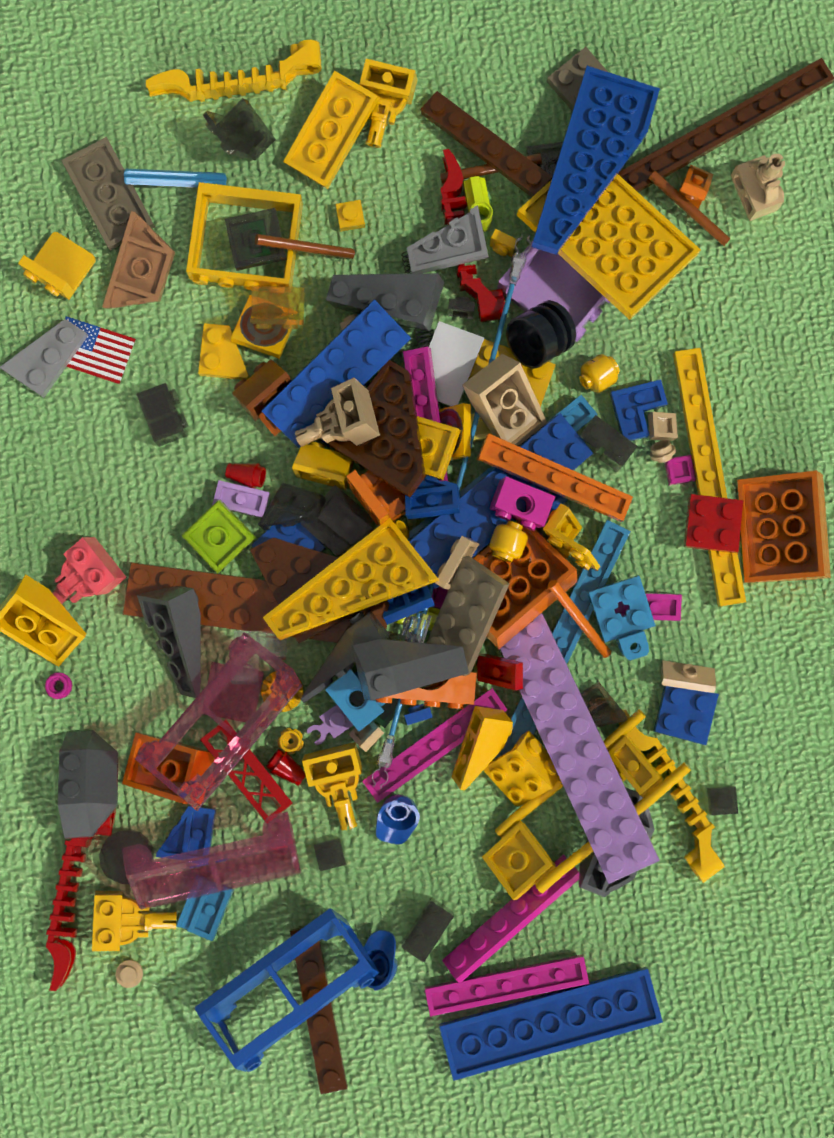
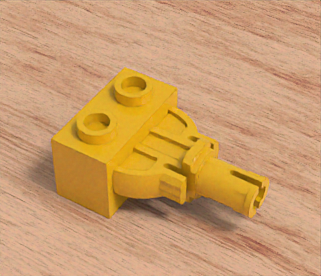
(394, 88)
(336, 773)
(119, 919)

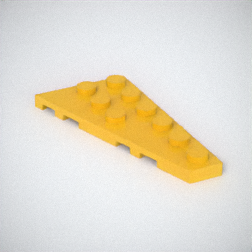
(365, 575)

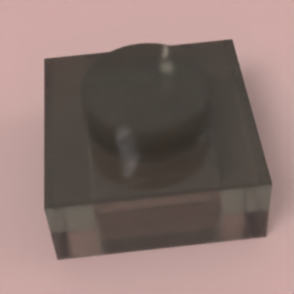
(461, 307)
(722, 800)
(329, 854)

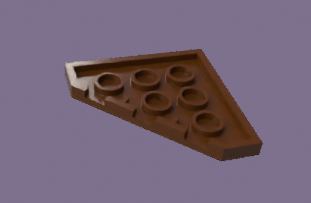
(397, 452)
(288, 569)

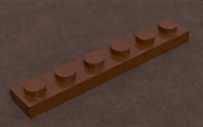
(485, 144)
(322, 1024)

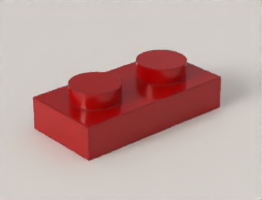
(500, 671)

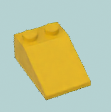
(39, 621)

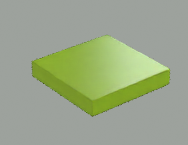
(218, 536)

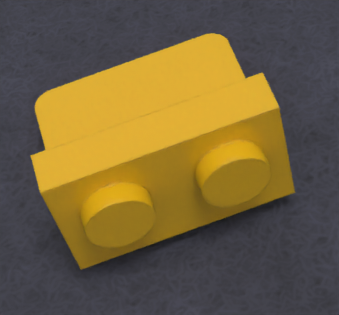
(59, 265)
(562, 530)
(523, 771)

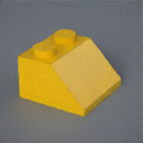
(322, 465)

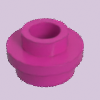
(51, 682)

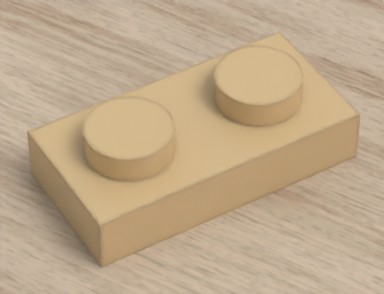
(460, 548)

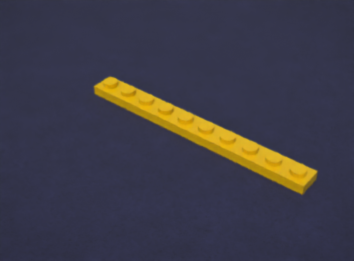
(707, 464)

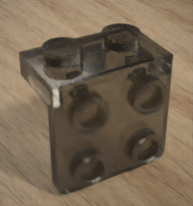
(240, 131)

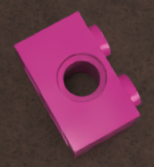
(537, 503)

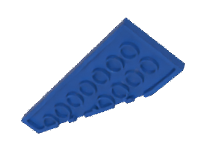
(601, 136)

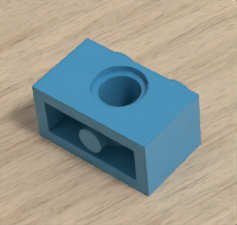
(340, 693)

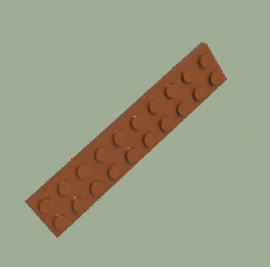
(223, 599)

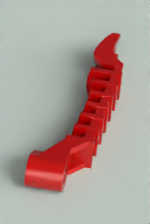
(489, 302)
(61, 949)

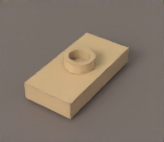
(688, 676)

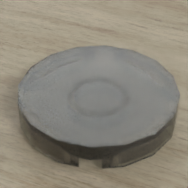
(111, 853)

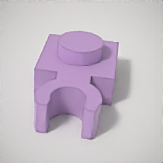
(334, 722)

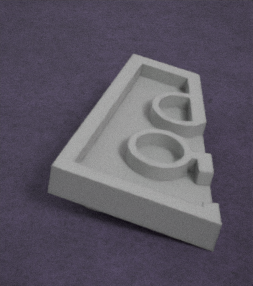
(451, 246)
(46, 358)

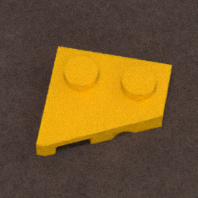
(219, 355)

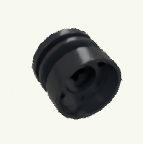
(541, 334)

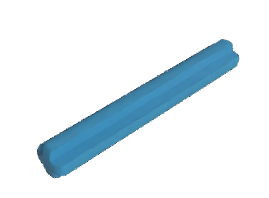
(172, 178)

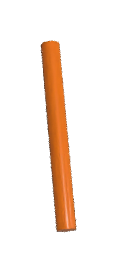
(579, 618)

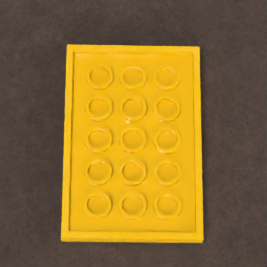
(621, 246)

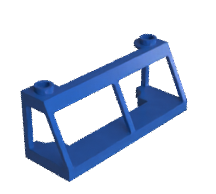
(222, 1002)

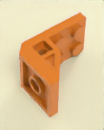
(377, 497)

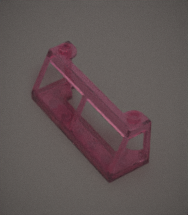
(201, 787)
(155, 888)

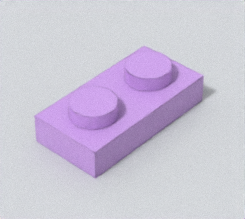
(242, 498)

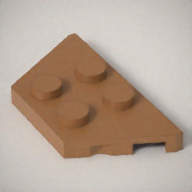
(139, 267)

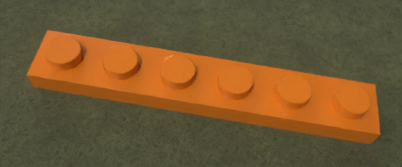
(554, 477)

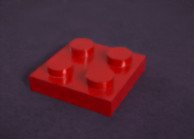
(713, 523)

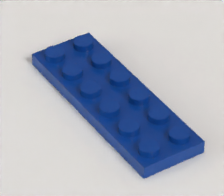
(354, 353)

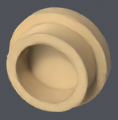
(662, 451)
(129, 973)

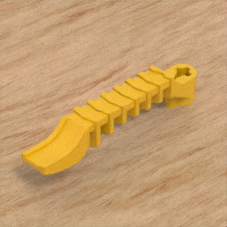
(303, 60)
(702, 858)

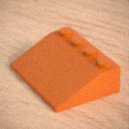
(784, 527)
(528, 586)

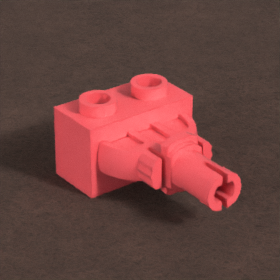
(87, 572)

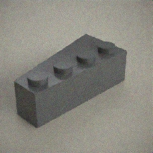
(405, 297)

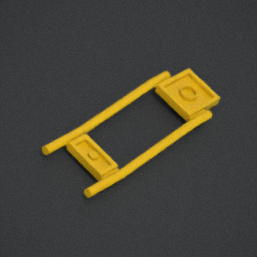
(519, 857)

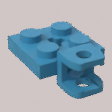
(625, 628)

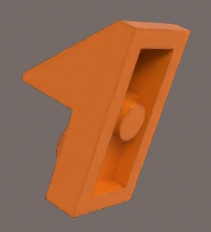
(696, 185)

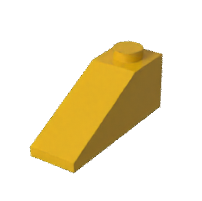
(482, 742)

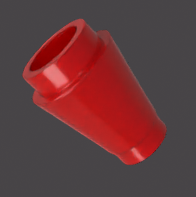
(247, 474)
(286, 767)

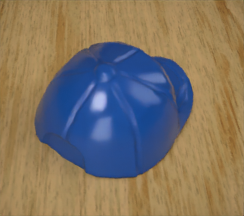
(397, 819)
(381, 950)

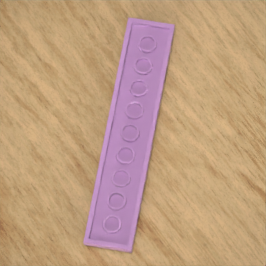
(579, 754)

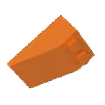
(179, 766)

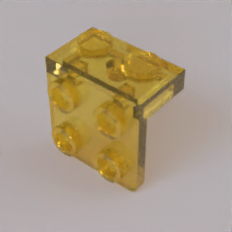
(277, 306)

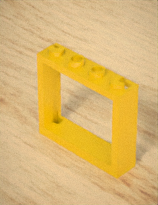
(243, 197)

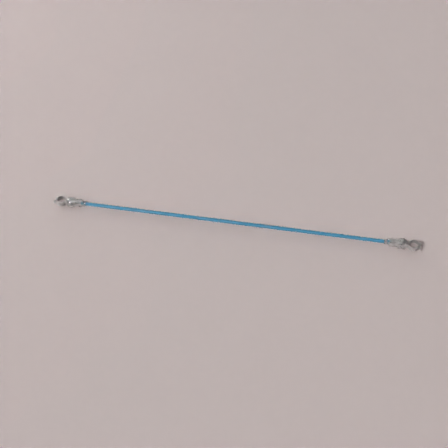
(517, 265)

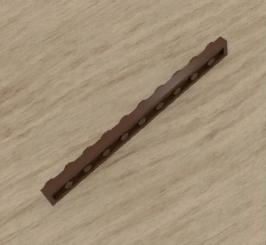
(729, 125)

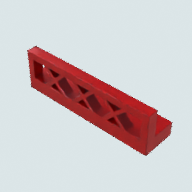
(257, 770)

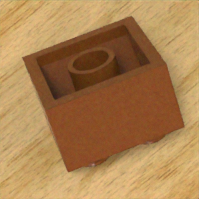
(260, 387)

